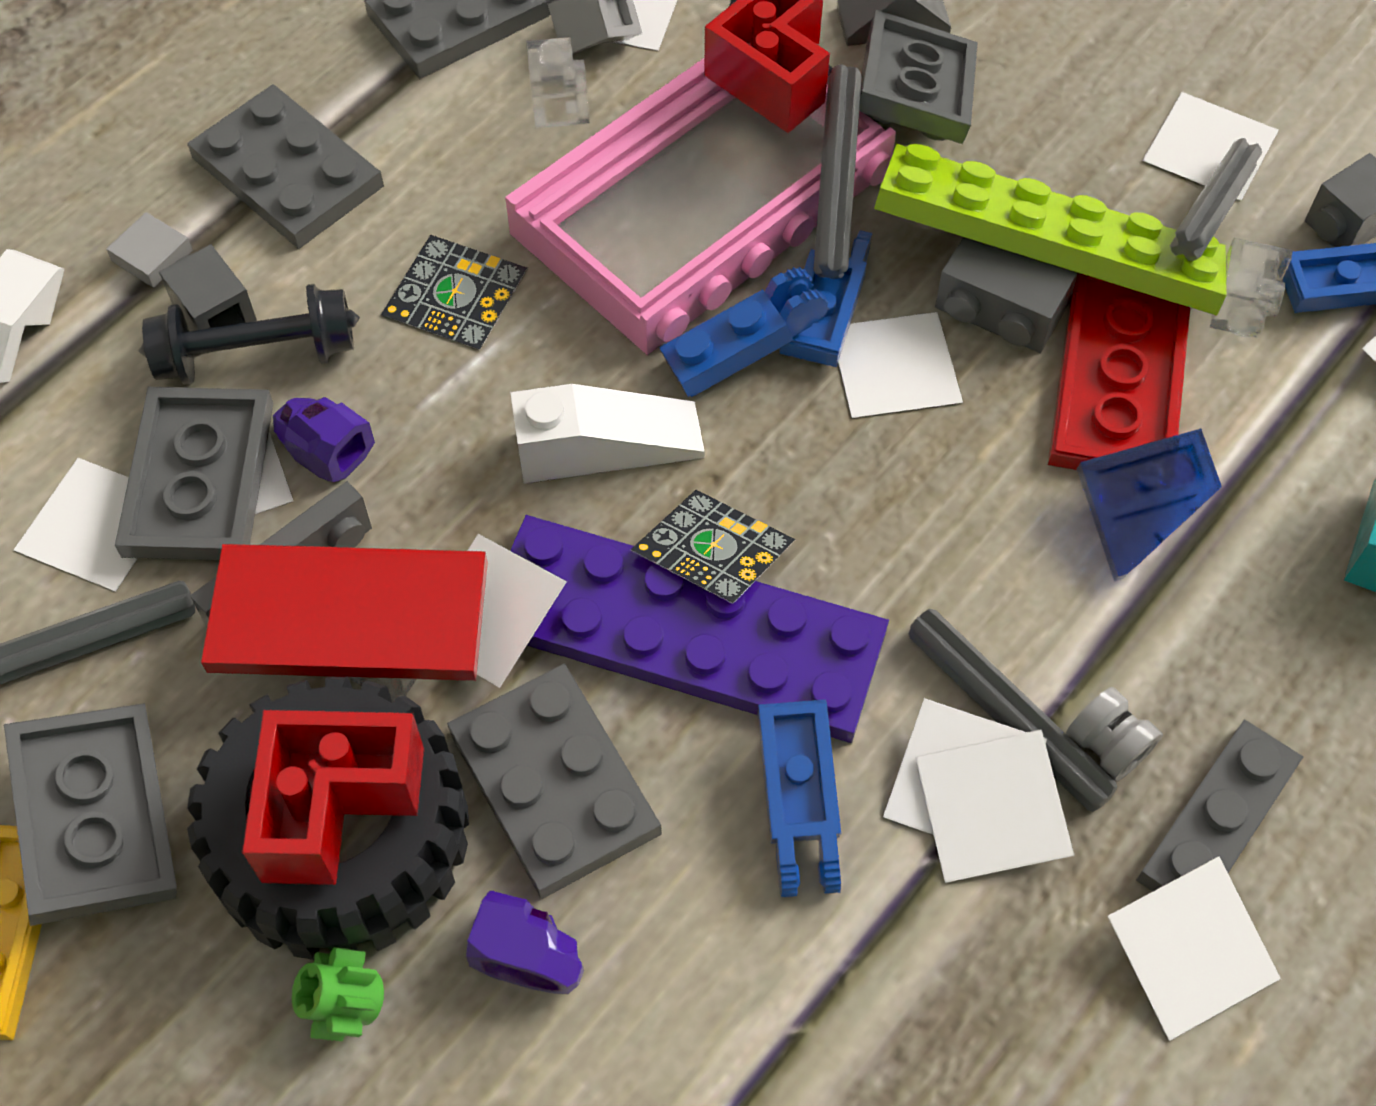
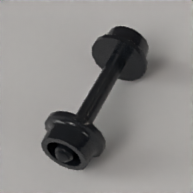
(171, 345)

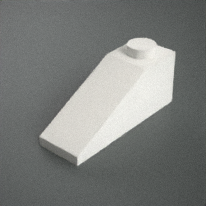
(600, 430)

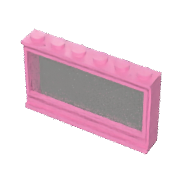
(680, 204)

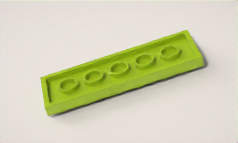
(1050, 227)

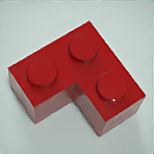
(770, 57)
(316, 771)

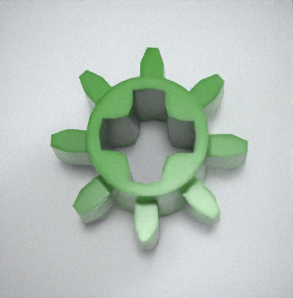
(337, 994)

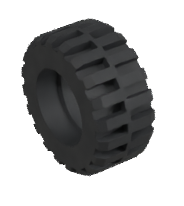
(373, 889)

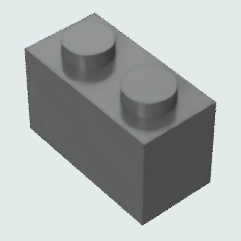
(1005, 293)

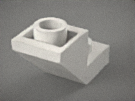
(26, 298)

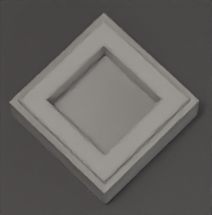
(148, 248)

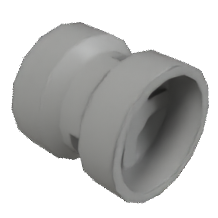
(1114, 733)

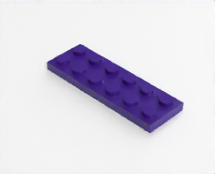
(677, 635)

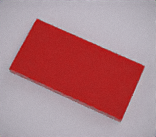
(1117, 372)
(346, 612)

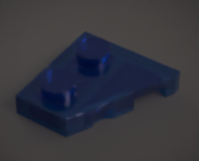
(1147, 495)

